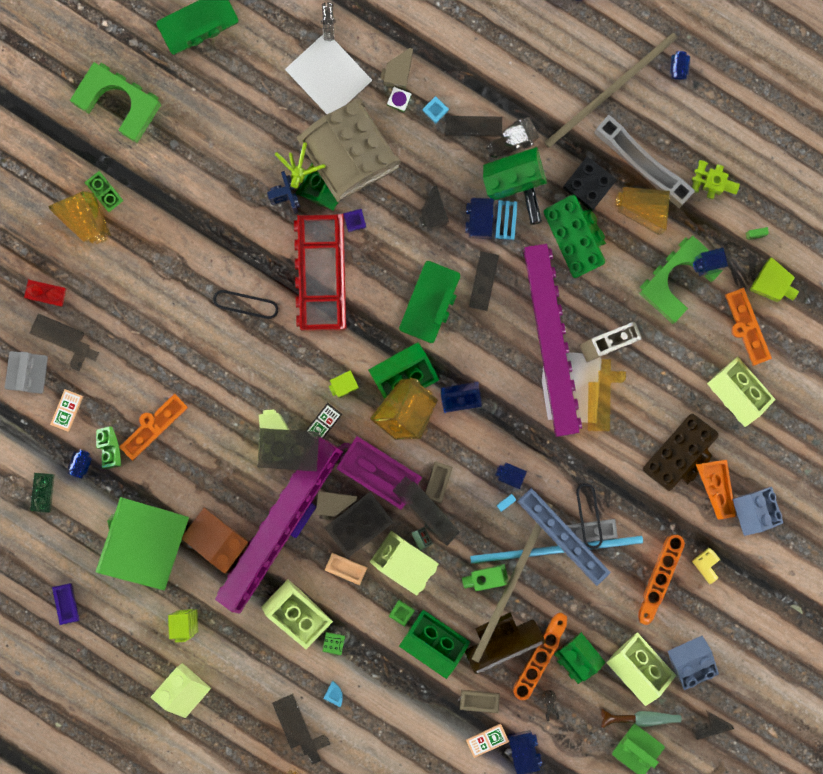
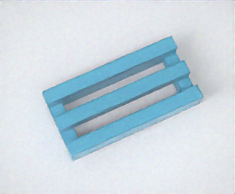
(507, 204)

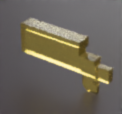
(600, 397)

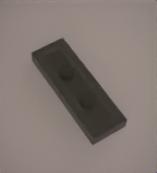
(473, 126)
(483, 281)

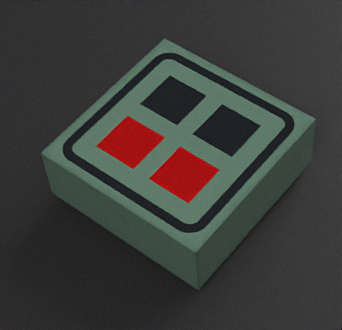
(422, 538)

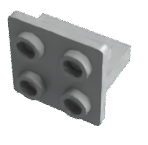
(26, 372)

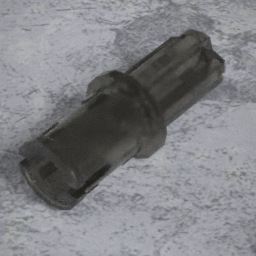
(328, 21)

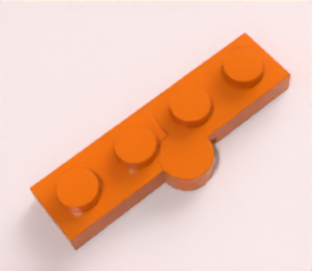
(747, 327)
(153, 426)

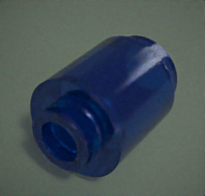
(680, 65)
(79, 463)

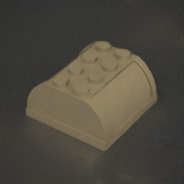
(350, 150)

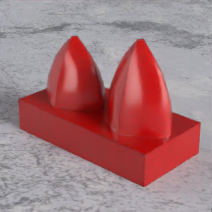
(45, 293)

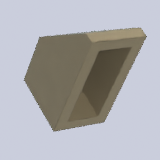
(398, 70)
(332, 504)

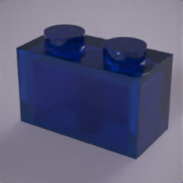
(480, 218)
(710, 262)
(461, 397)
(510, 475)
(524, 752)

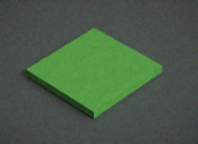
(142, 544)

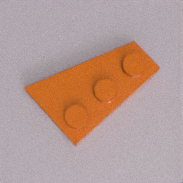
(718, 487)

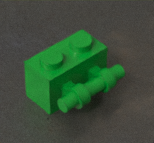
(579, 658)

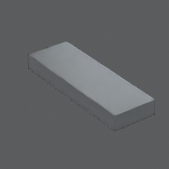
(608, 530)

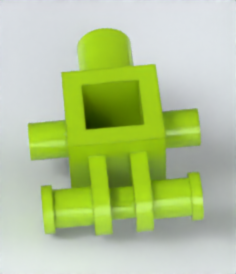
(714, 182)

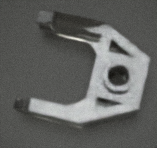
(517, 136)

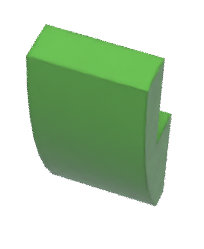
(104, 191)
(108, 443)

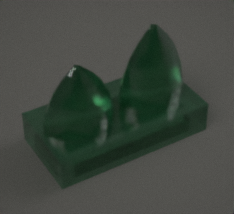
(42, 492)

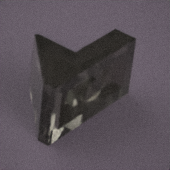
(716, 726)

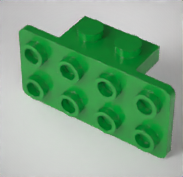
(196, 23)
(576, 235)
(430, 302)

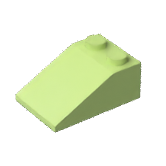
(296, 614)

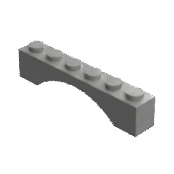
(626, 147)

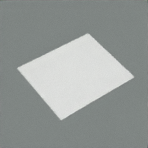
(328, 75)
(581, 373)

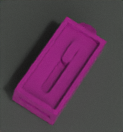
(374, 470)

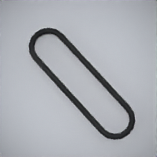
(246, 296)
(597, 516)

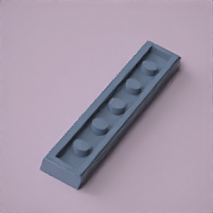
(563, 537)

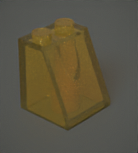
(645, 207)
(83, 216)
(405, 410)

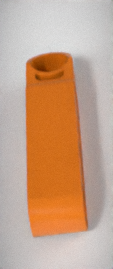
(652, 607)
(554, 629)

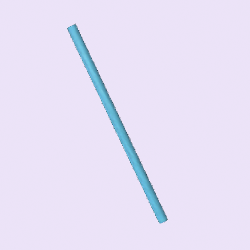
(553, 550)

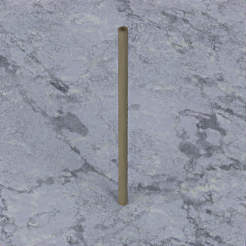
(609, 91)
(507, 592)

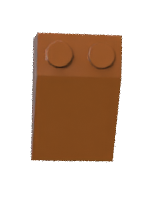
(215, 540)

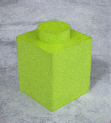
(343, 384)

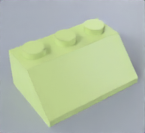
(741, 391)
(641, 669)

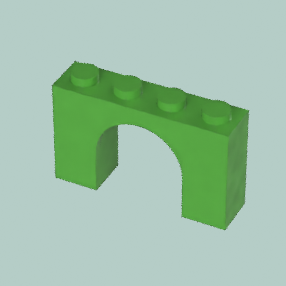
(100, 80)
(657, 289)

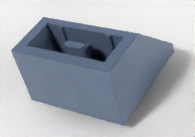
(758, 511)
(693, 662)

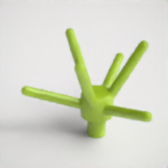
(298, 173)

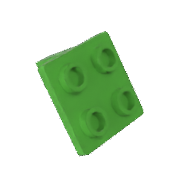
(638, 750)

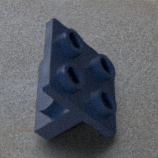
(281, 194)

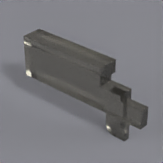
(64, 337)
(296, 728)

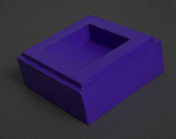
(354, 220)

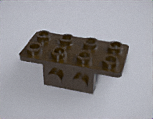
(681, 453)
(505, 643)

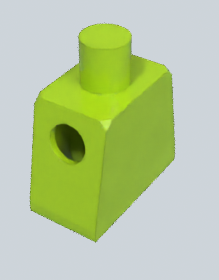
(774, 282)

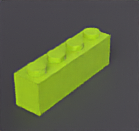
(183, 624)

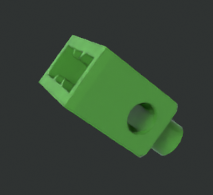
(495, 577)

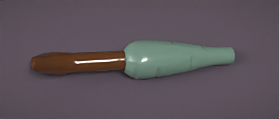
(641, 718)

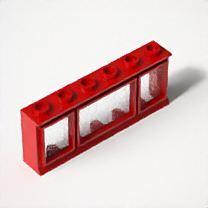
(320, 272)

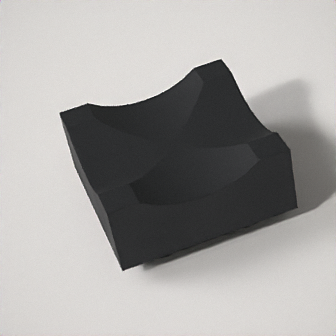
(589, 183)

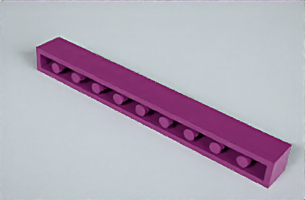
(551, 340)
(276, 530)

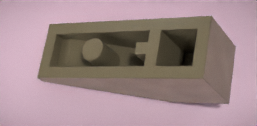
(610, 341)

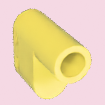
(705, 563)

